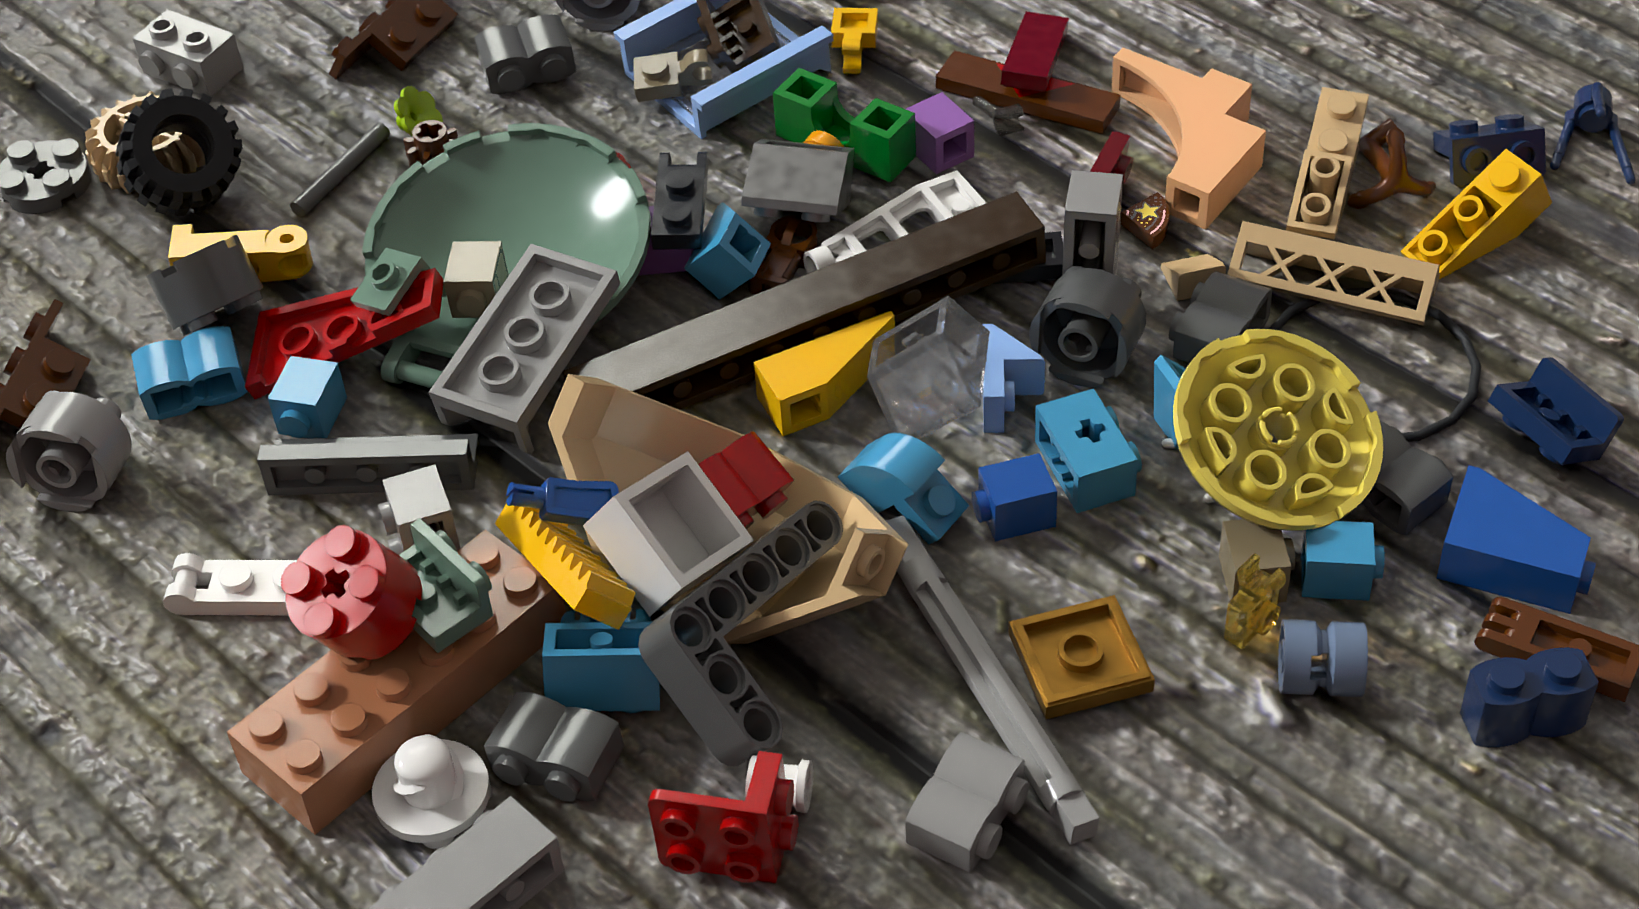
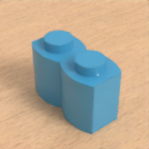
(189, 373)

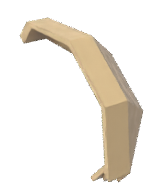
(627, 436)

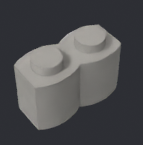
(966, 802)

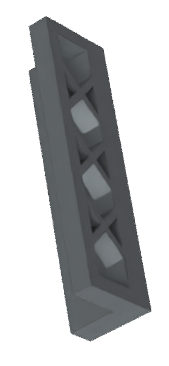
(363, 462)

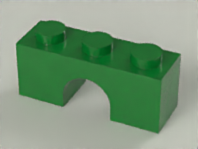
(880, 134)

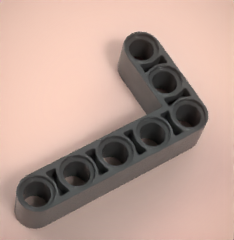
(689, 647)

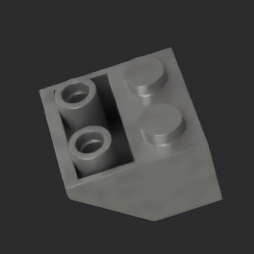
(798, 179)

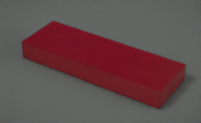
(1034, 51)

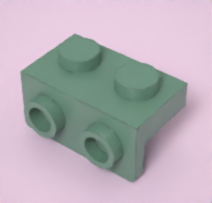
(452, 589)

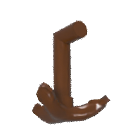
(1390, 167)

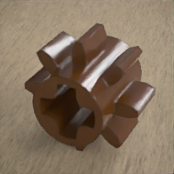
(427, 141)

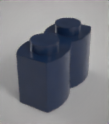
(1528, 697)

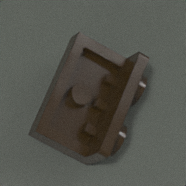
(737, 32)

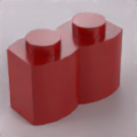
(748, 478)

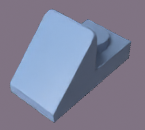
(1009, 372)

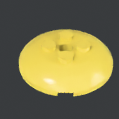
(1304, 397)

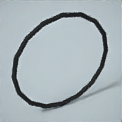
(1444, 320)

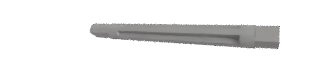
(994, 689)

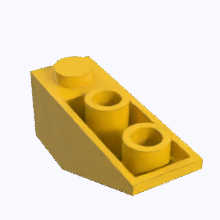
(1483, 216)
(817, 376)

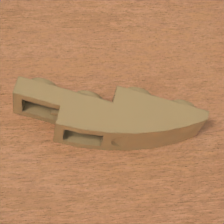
(1328, 163)

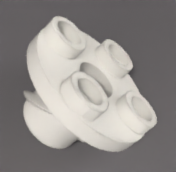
(431, 790)

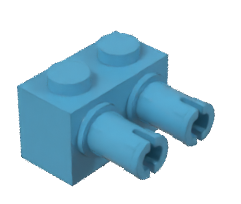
(598, 665)

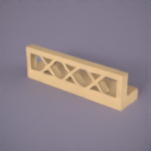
(1335, 261)

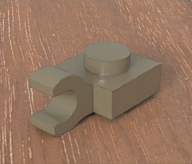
(664, 74)

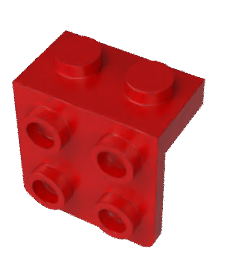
(728, 834)

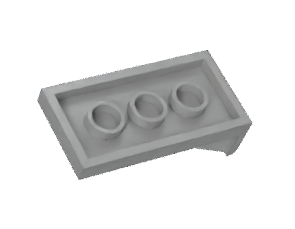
(523, 342)

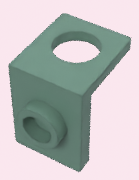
(389, 281)

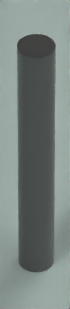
(339, 169)

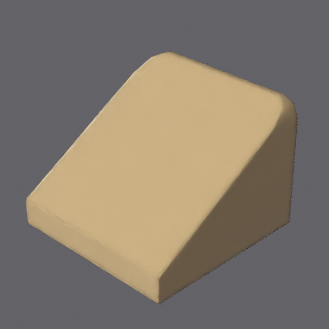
(1188, 272)

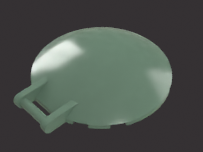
(512, 188)

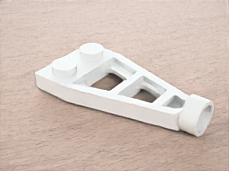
(938, 197)

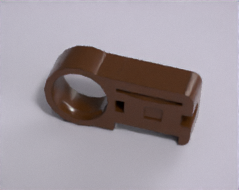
(783, 257)

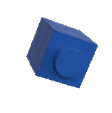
(1015, 497)

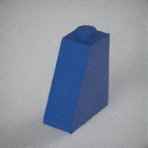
(1513, 546)

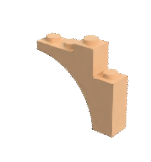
(1206, 126)

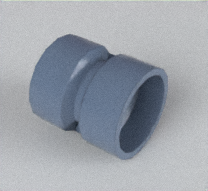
(1343, 658)

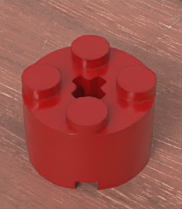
(352, 594)

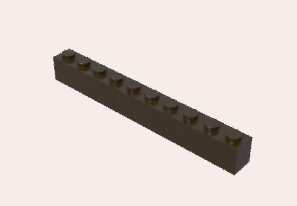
(898, 276)

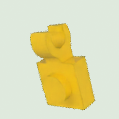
(852, 32)

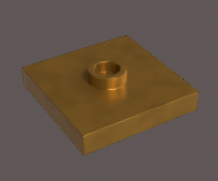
(1081, 657)

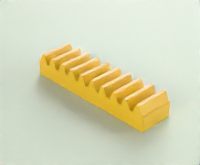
(568, 565)

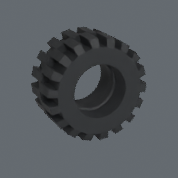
(192, 118)

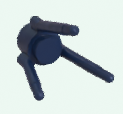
(1593, 113)

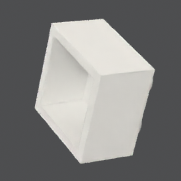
(668, 532)

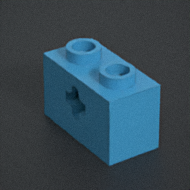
(1087, 450)

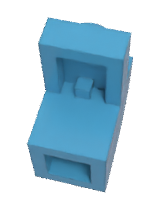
(906, 475)

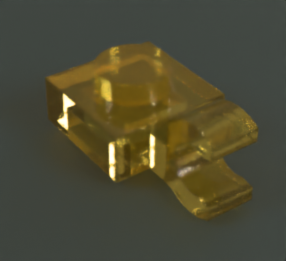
(1255, 605)

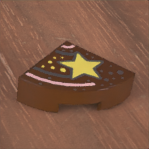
(1148, 220)

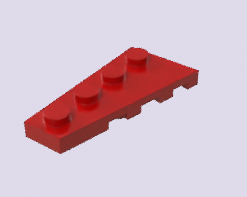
(334, 329)

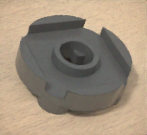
(60, 164)

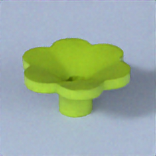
(414, 108)

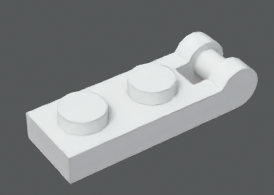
(233, 588)

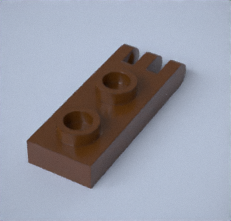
(1522, 631)

